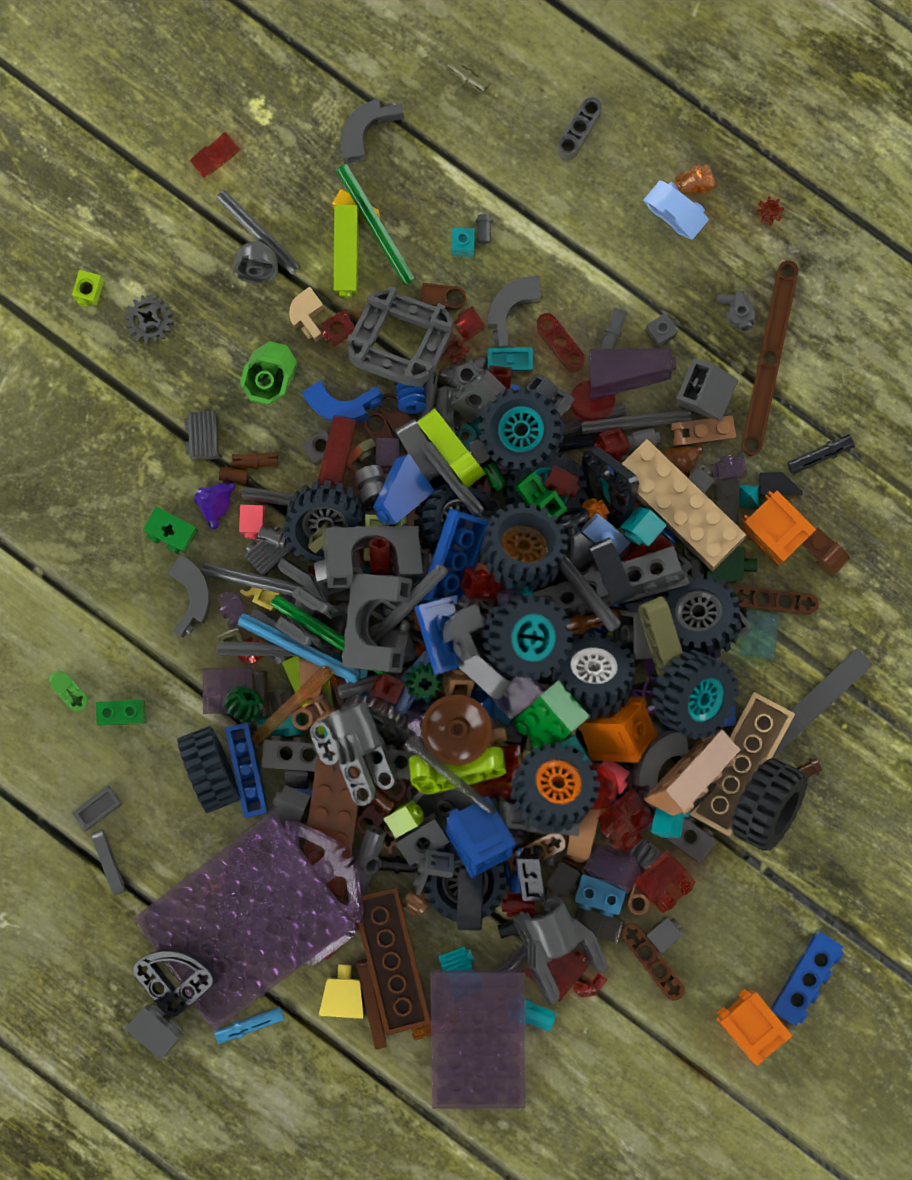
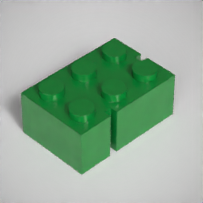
(550, 717)

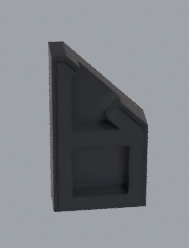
(777, 481)

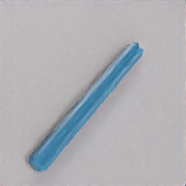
(288, 643)

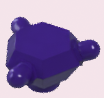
(214, 501)

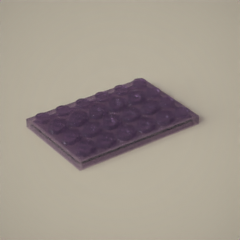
(478, 1039)

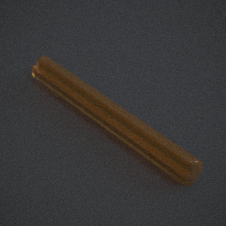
(291, 704)

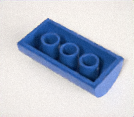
(456, 549)

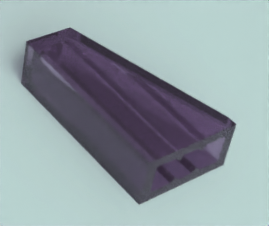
(627, 369)

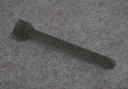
(414, 746)

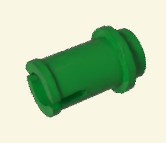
(494, 476)

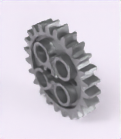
(389, 722)

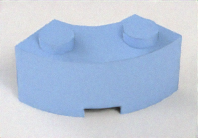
(676, 209)

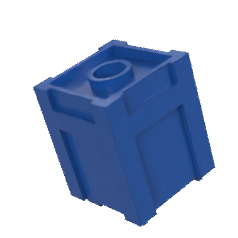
(479, 838)

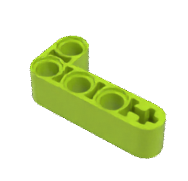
(451, 448)
(429, 781)

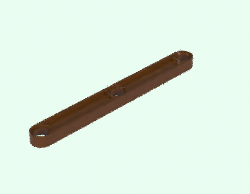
(767, 373)

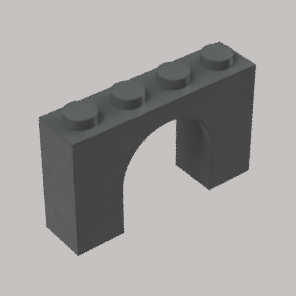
(344, 542)
(365, 595)

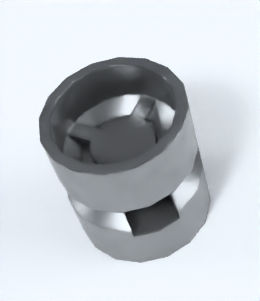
(369, 482)

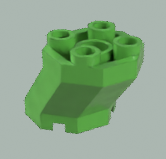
(268, 373)

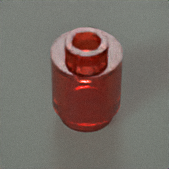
(514, 904)

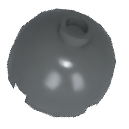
(255, 262)

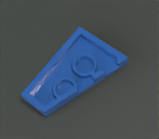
(432, 619)

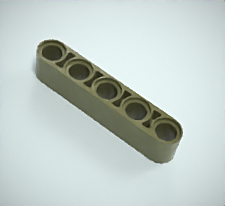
(660, 632)

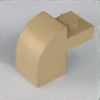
(302, 310)

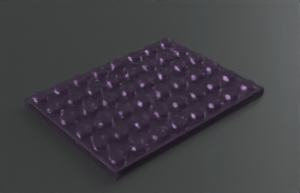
(248, 914)

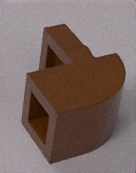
(829, 554)

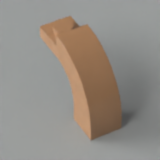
(581, 846)

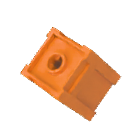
(777, 528)
(621, 735)
(753, 1026)

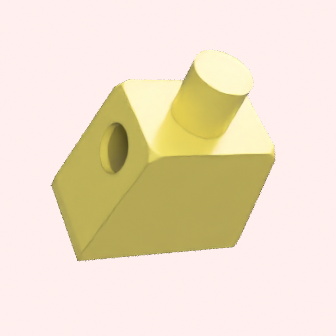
(342, 995)

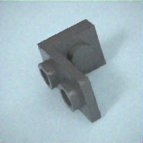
(435, 864)

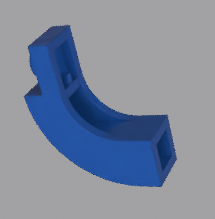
(326, 406)

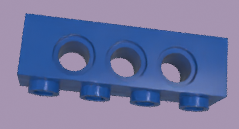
(247, 770)
(818, 944)

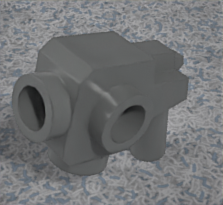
(741, 311)

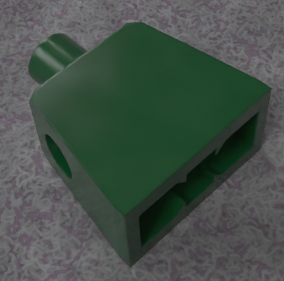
(733, 567)

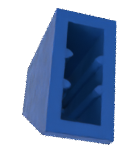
(401, 491)

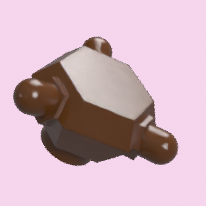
(683, 457)

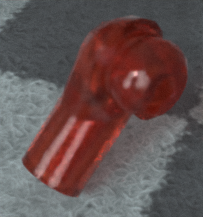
(590, 989)

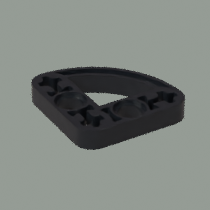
(596, 462)
(170, 993)

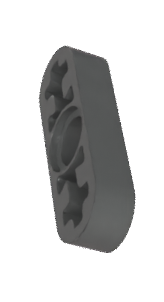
(108, 862)

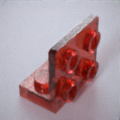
(665, 882)

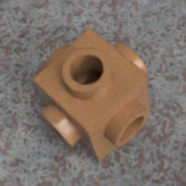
(457, 683)

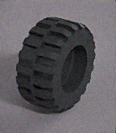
(769, 804)

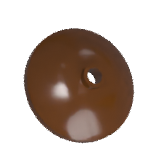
(454, 746)

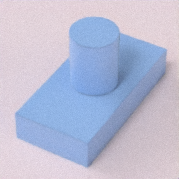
(599, 529)

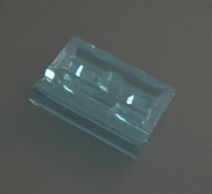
(762, 639)

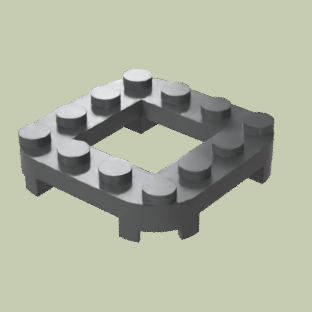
(390, 303)

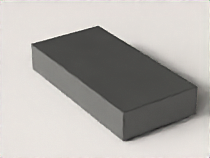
(97, 808)

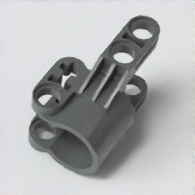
(310, 600)
(351, 737)
(553, 938)

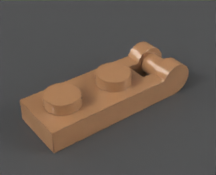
(703, 431)

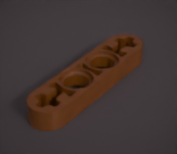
(773, 603)
(655, 959)
(371, 1004)

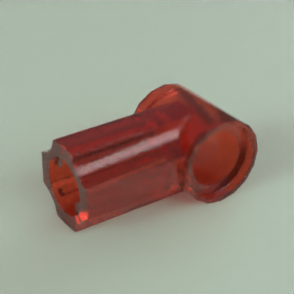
(380, 557)

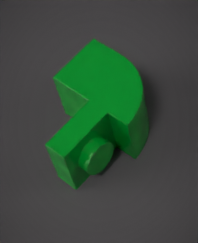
(535, 493)

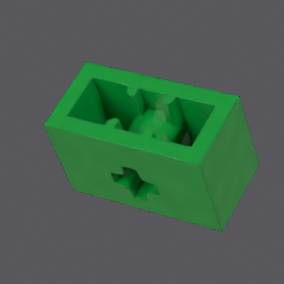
(160, 521)
(120, 712)

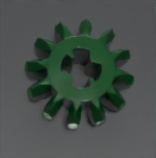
(415, 681)
(243, 704)

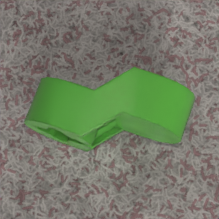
(60, 682)

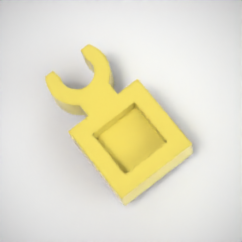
(261, 597)

